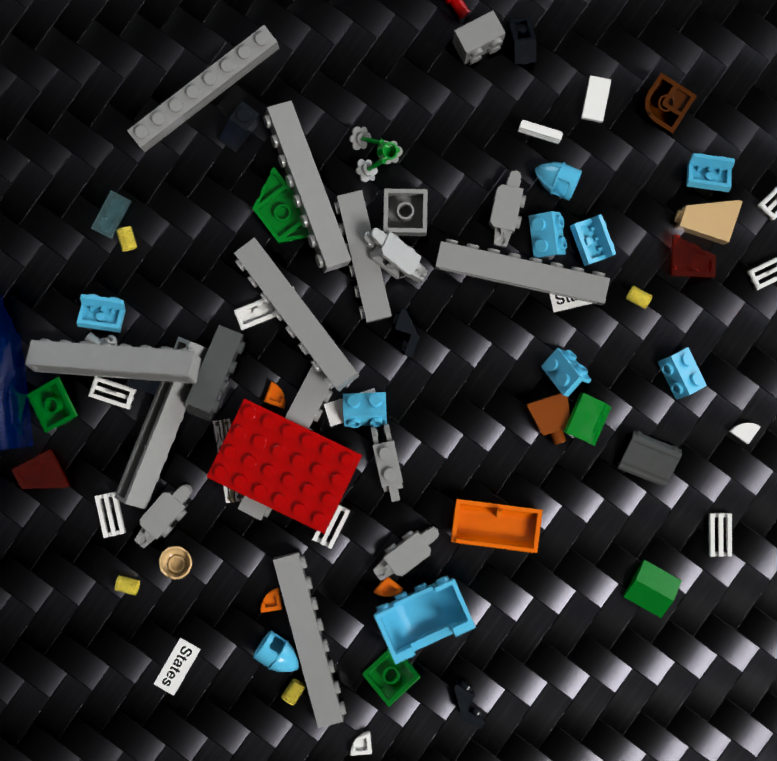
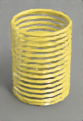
(127, 236)
(641, 295)
(128, 589)
(293, 691)

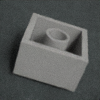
(479, 37)
(405, 212)

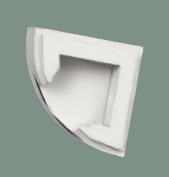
(745, 431)
(362, 744)

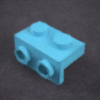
(709, 172)
(547, 234)
(593, 240)
(101, 313)
(565, 371)
(682, 373)
(364, 409)

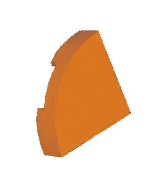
(275, 396)
(388, 588)
(272, 601)

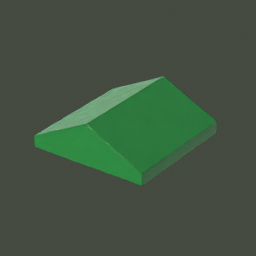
(52, 405)
(587, 418)
(652, 589)
(390, 679)

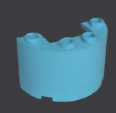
(423, 617)

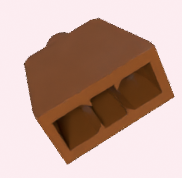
(550, 416)

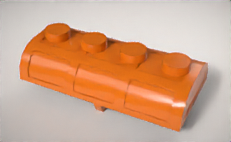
(496, 525)

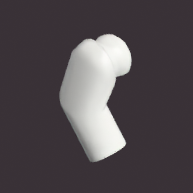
(95, 340)

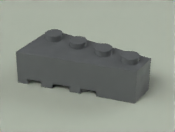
(214, 373)

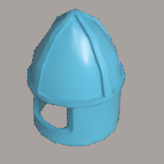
(558, 178)
(276, 654)

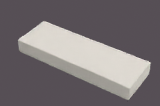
(254, 313)

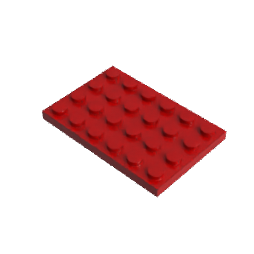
(284, 466)

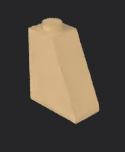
(709, 220)

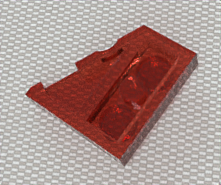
(691, 260)
(41, 473)

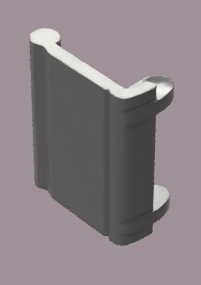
(650, 459)

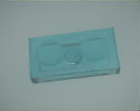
(111, 214)

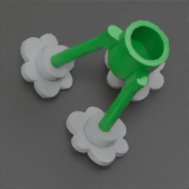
(386, 151)

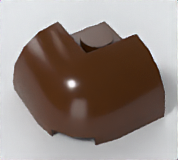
(668, 102)

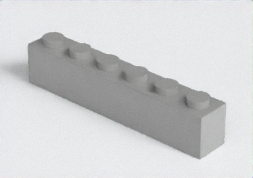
(367, 272)

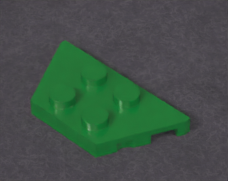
(278, 210)

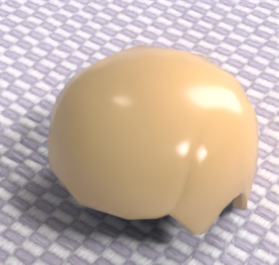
(175, 562)

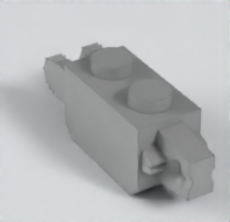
(505, 209)
(394, 255)
(387, 463)
(162, 514)
(407, 553)

